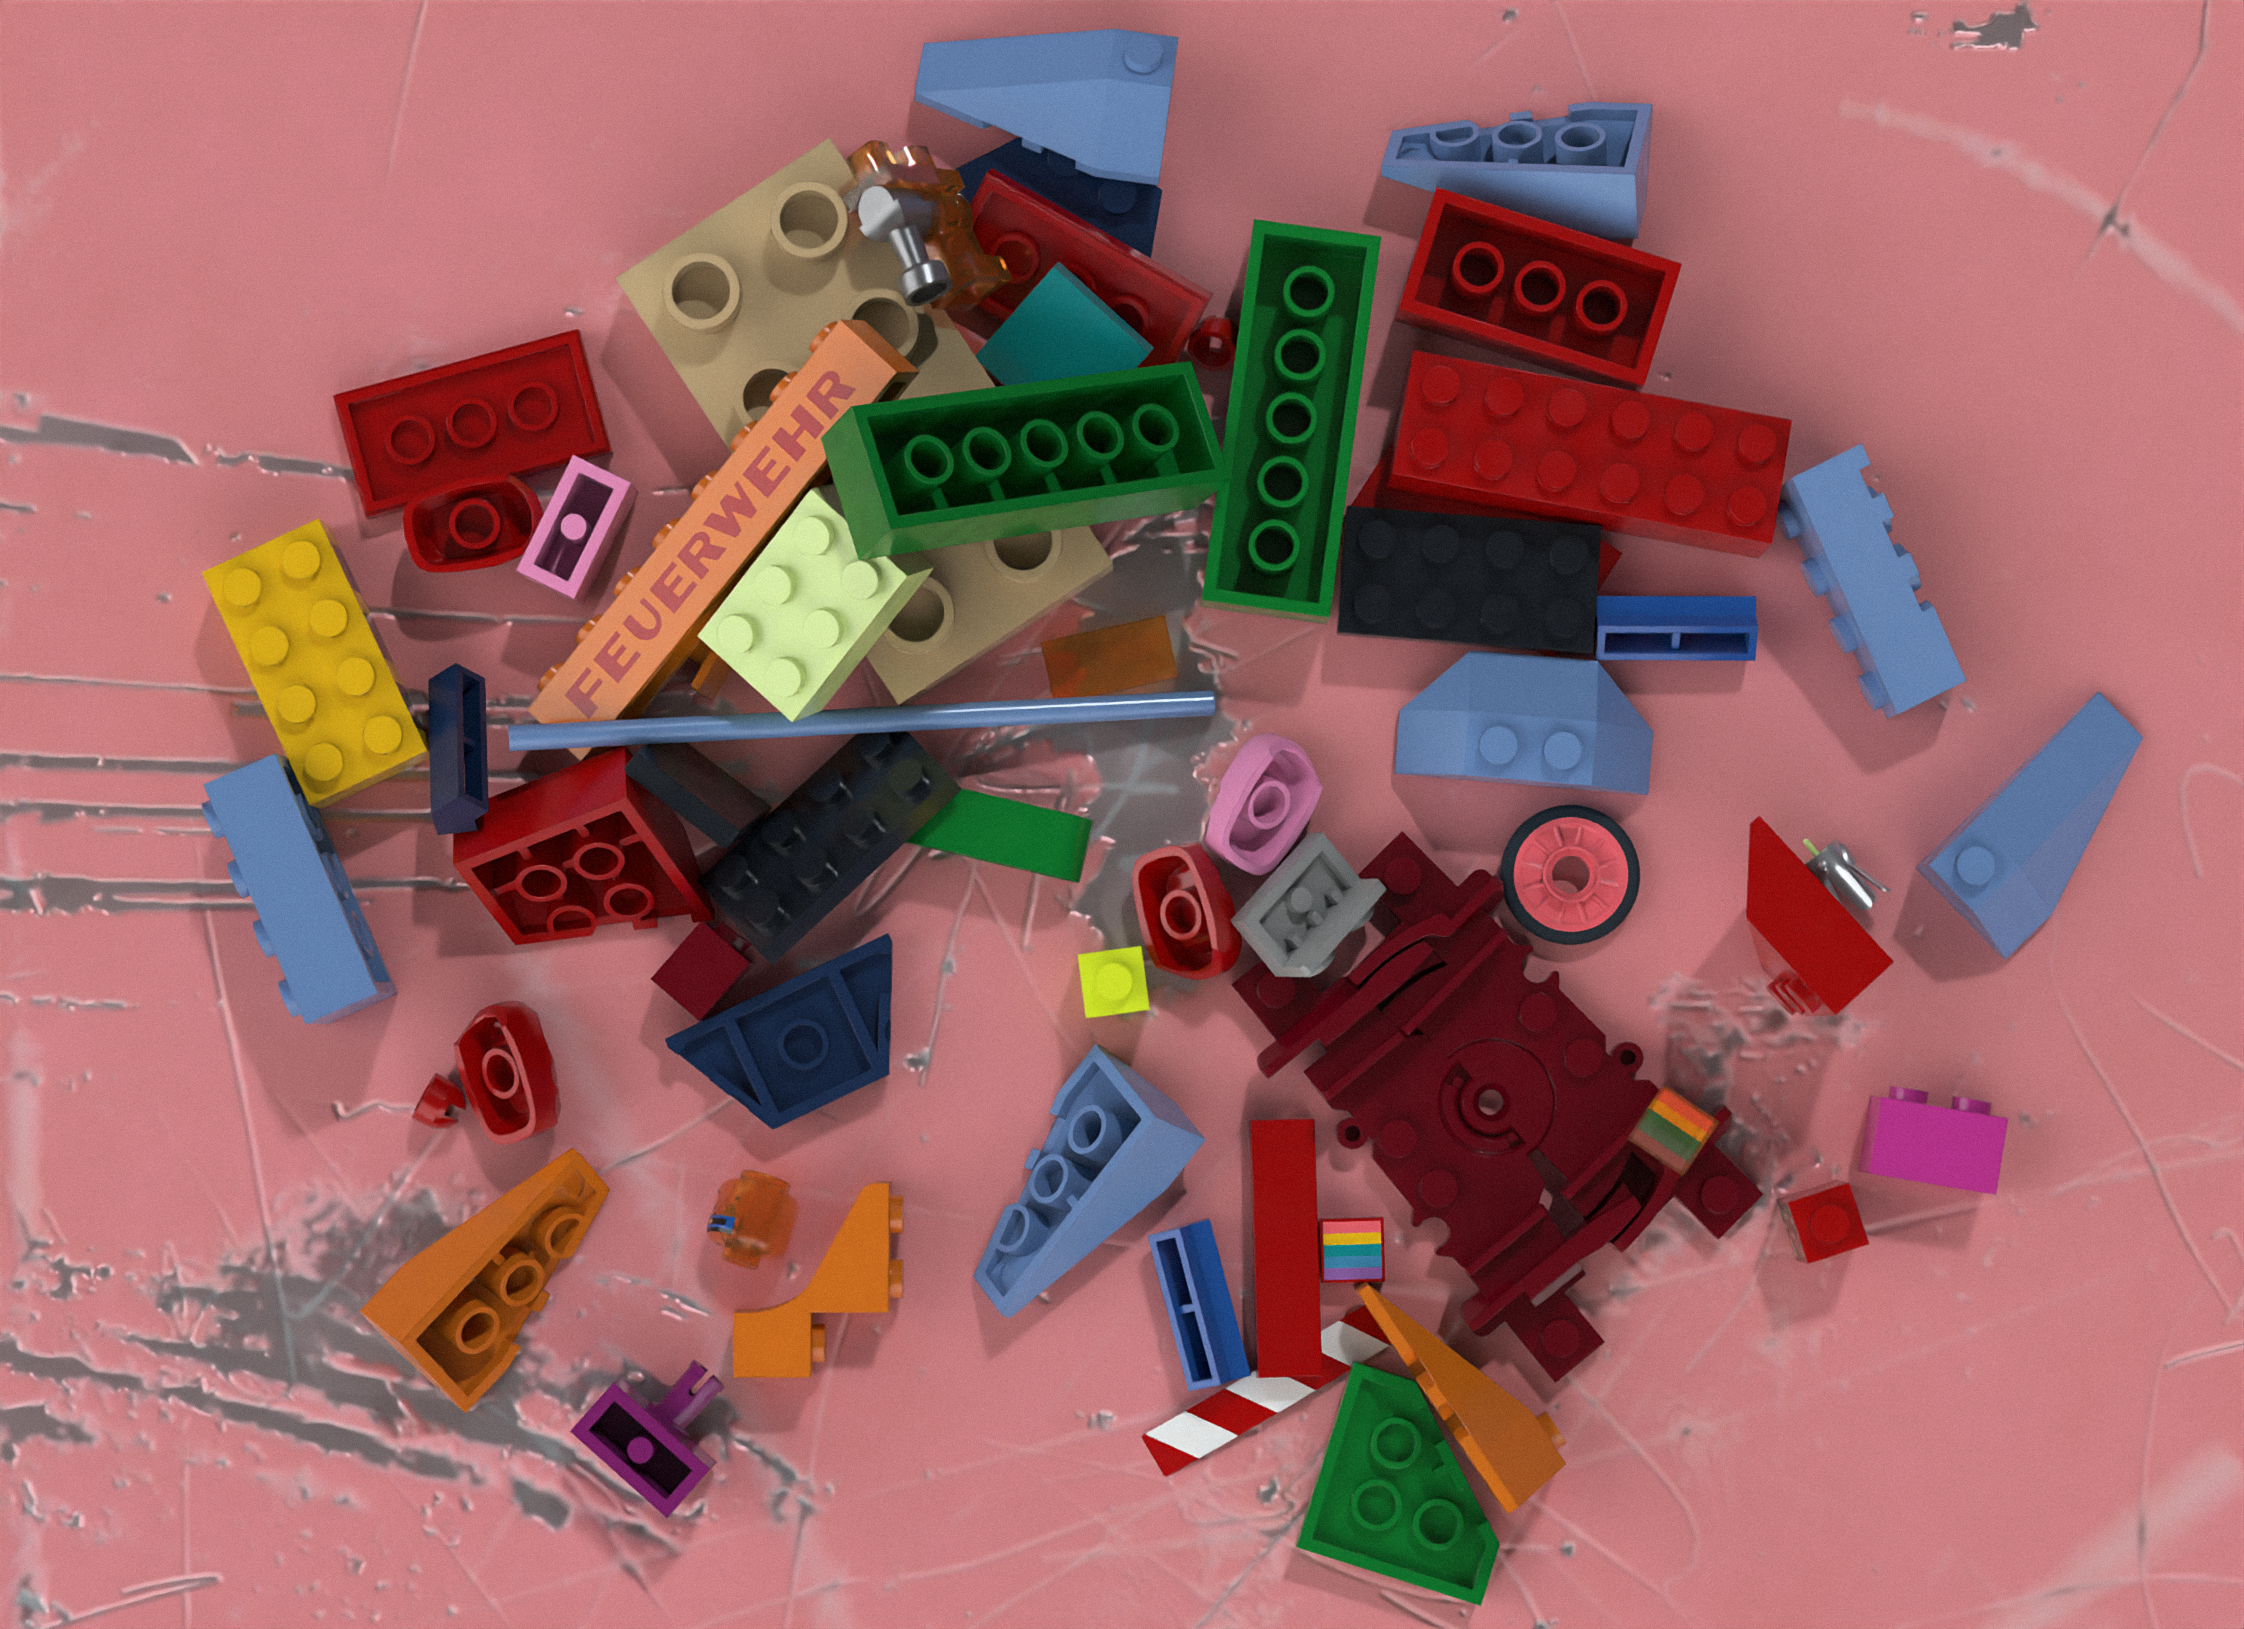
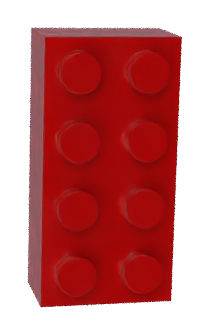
(1537, 291)

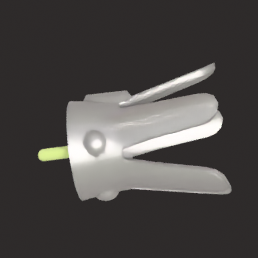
(1839, 867)

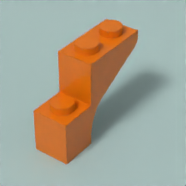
(851, 1278)

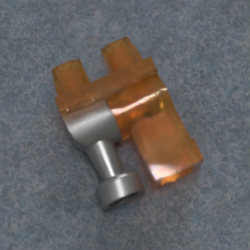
(926, 224)

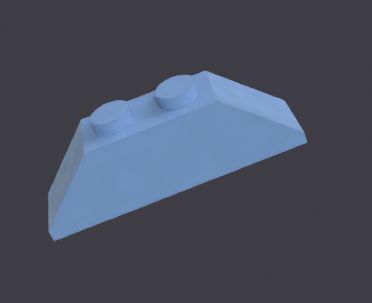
(1526, 726)

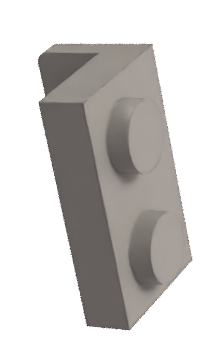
(1306, 909)

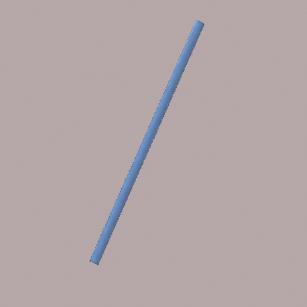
(861, 720)

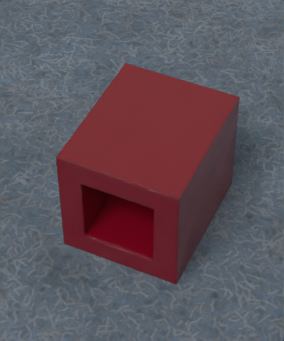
(705, 968)

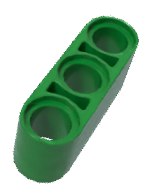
(1009, 835)

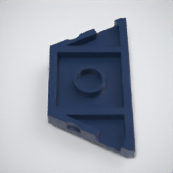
(1114, 206)
(801, 1038)

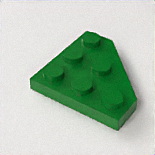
(1396, 1494)

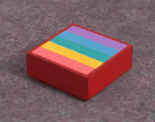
(1351, 1249)

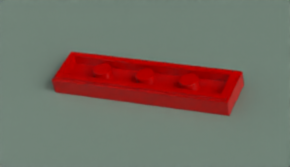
(1285, 1248)

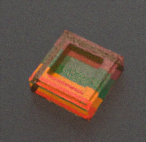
(1673, 1130)

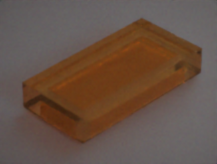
(1110, 659)

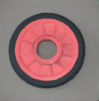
(1610, 883)

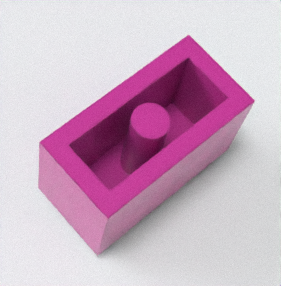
(1933, 1143)

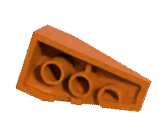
(473, 1289)
(1494, 1429)

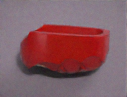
(471, 523)
(1185, 912)
(508, 1072)

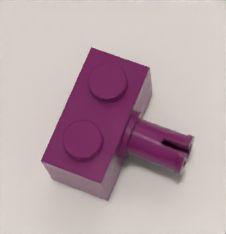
(649, 1439)

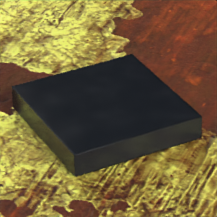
(698, 790)

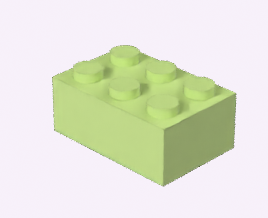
(810, 607)

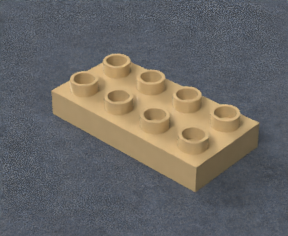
(738, 314)

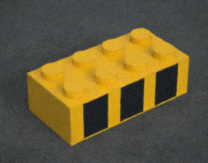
(318, 663)

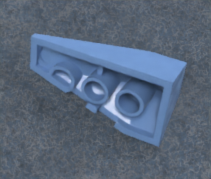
(2026, 839)

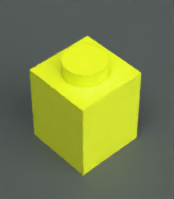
(1113, 982)

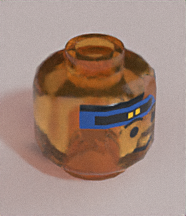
(753, 1219)

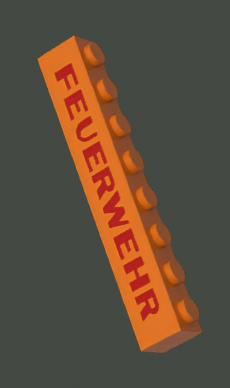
(734, 515)

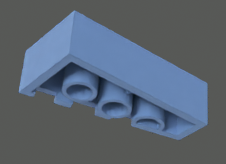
(1867, 584)

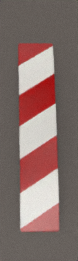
(1257, 1399)

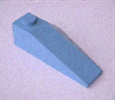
(1075, 93)
(1565, 170)
(1101, 1164)

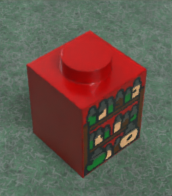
(1822, 1221)

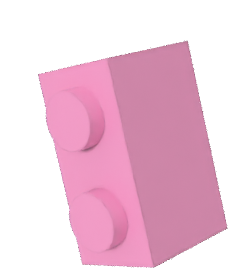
(577, 530)

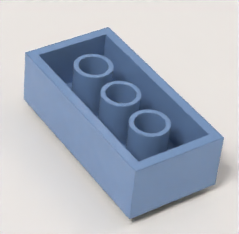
(298, 891)

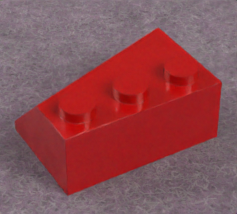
(581, 855)
(1804, 933)

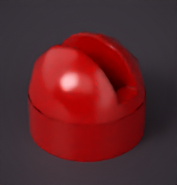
(1200, 342)
(436, 1100)

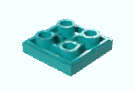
(1061, 334)

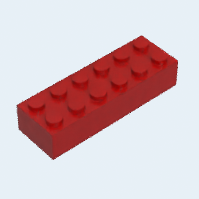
(1588, 454)

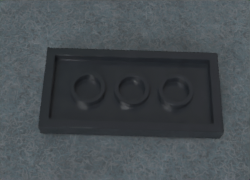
(1469, 580)
(828, 838)

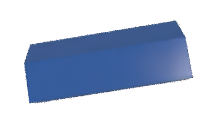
(1676, 628)
(1199, 1305)

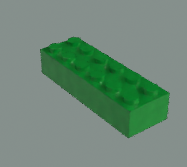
(1291, 421)
(1023, 459)

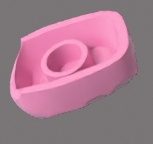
(1262, 803)

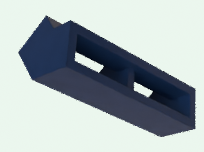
(453, 804)

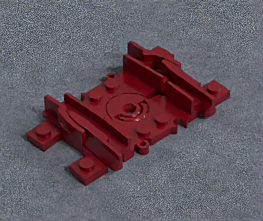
(1422, 1110)

